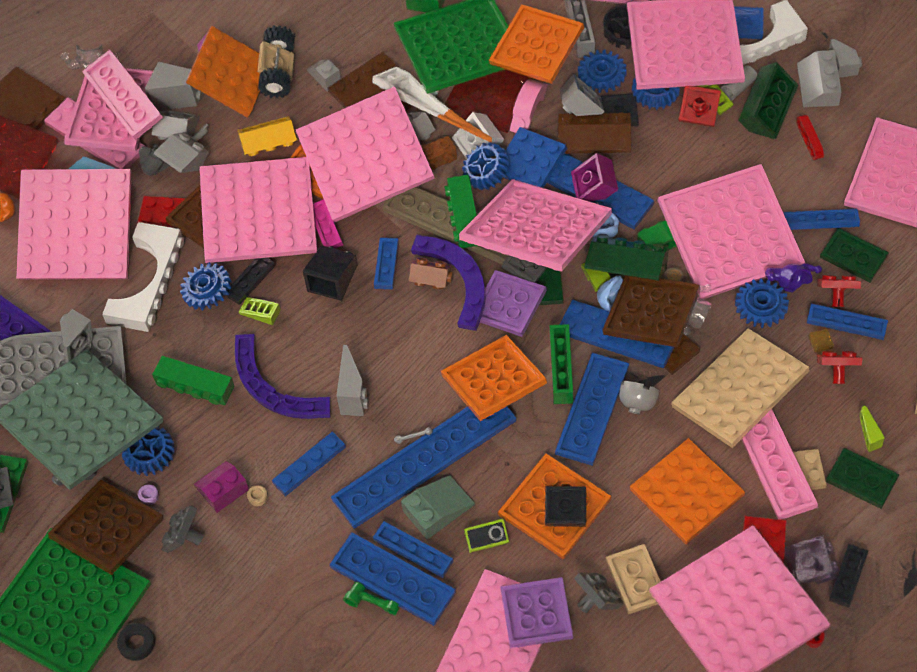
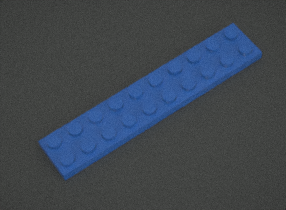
(417, 464)

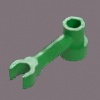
(358, 594)

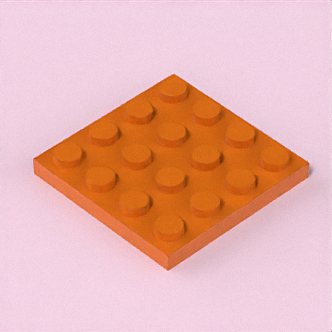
(536, 43)
(226, 71)
(493, 377)
(687, 491)
(527, 506)

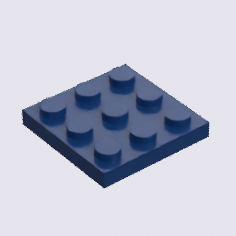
(533, 157)

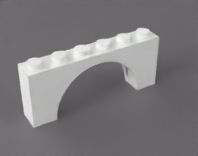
(786, 32)
(140, 310)

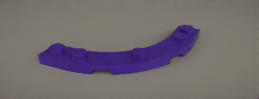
(467, 268)
(268, 396)

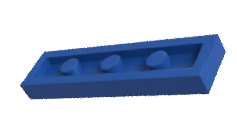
(822, 219)
(847, 321)
(308, 463)
(413, 549)

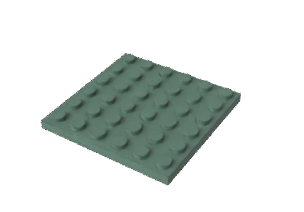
(78, 418)

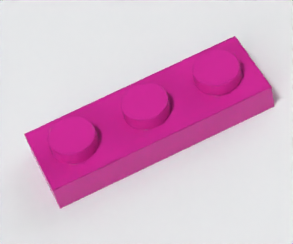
(326, 226)

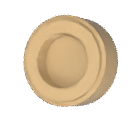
(257, 495)

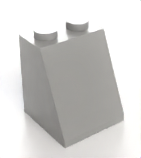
(168, 88)

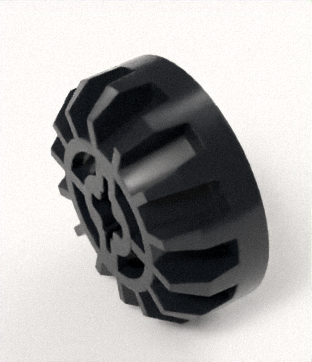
(617, 22)

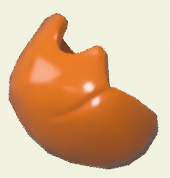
(7, 207)

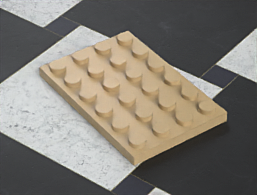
(740, 387)

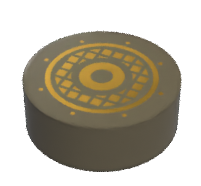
(674, 274)

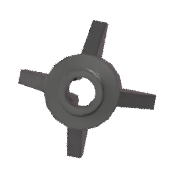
(149, 162)

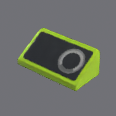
(486, 535)

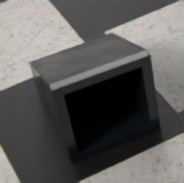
(330, 272)

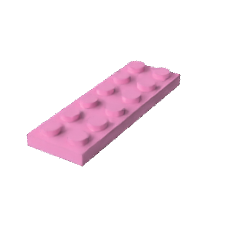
(122, 94)
(60, 120)
(778, 468)

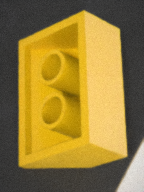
(267, 136)

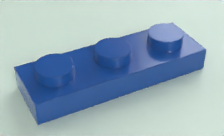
(386, 263)

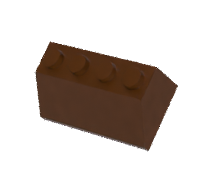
(595, 133)

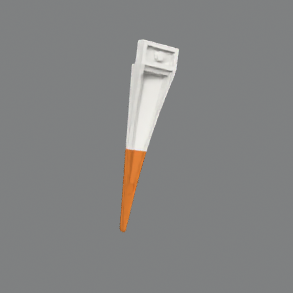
(414, 94)

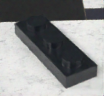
(250, 279)
(848, 575)

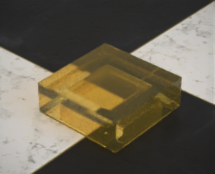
(821, 340)

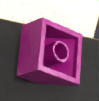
(594, 179)
(222, 486)

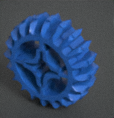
(655, 97)
(490, 169)
(147, 462)

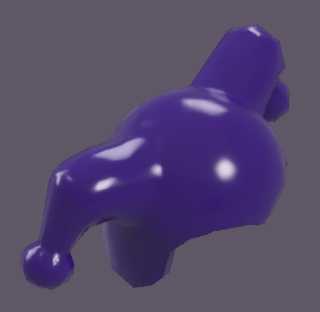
(792, 275)

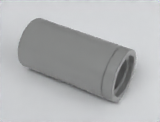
(732, 90)

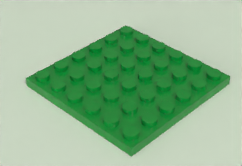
(453, 42)
(66, 608)

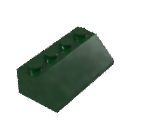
(768, 101)
(627, 257)

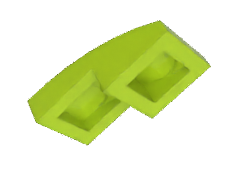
(596, 277)

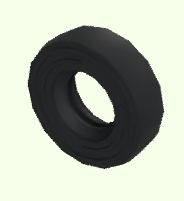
(131, 630)

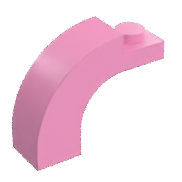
(526, 103)

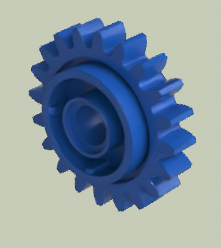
(602, 71)
(205, 286)
(748, 303)

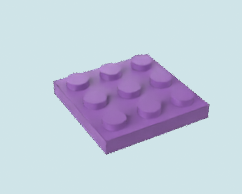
(511, 302)
(536, 612)

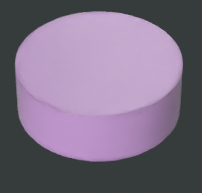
(148, 494)

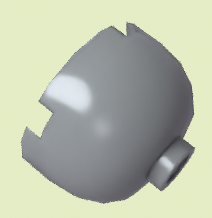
(637, 396)

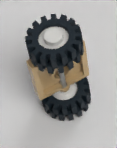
(276, 61)

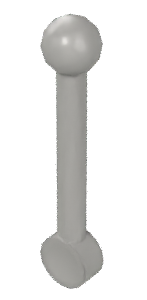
(398, 439)

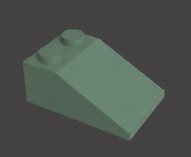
(436, 505)

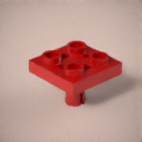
(700, 103)
(838, 287)
(839, 363)

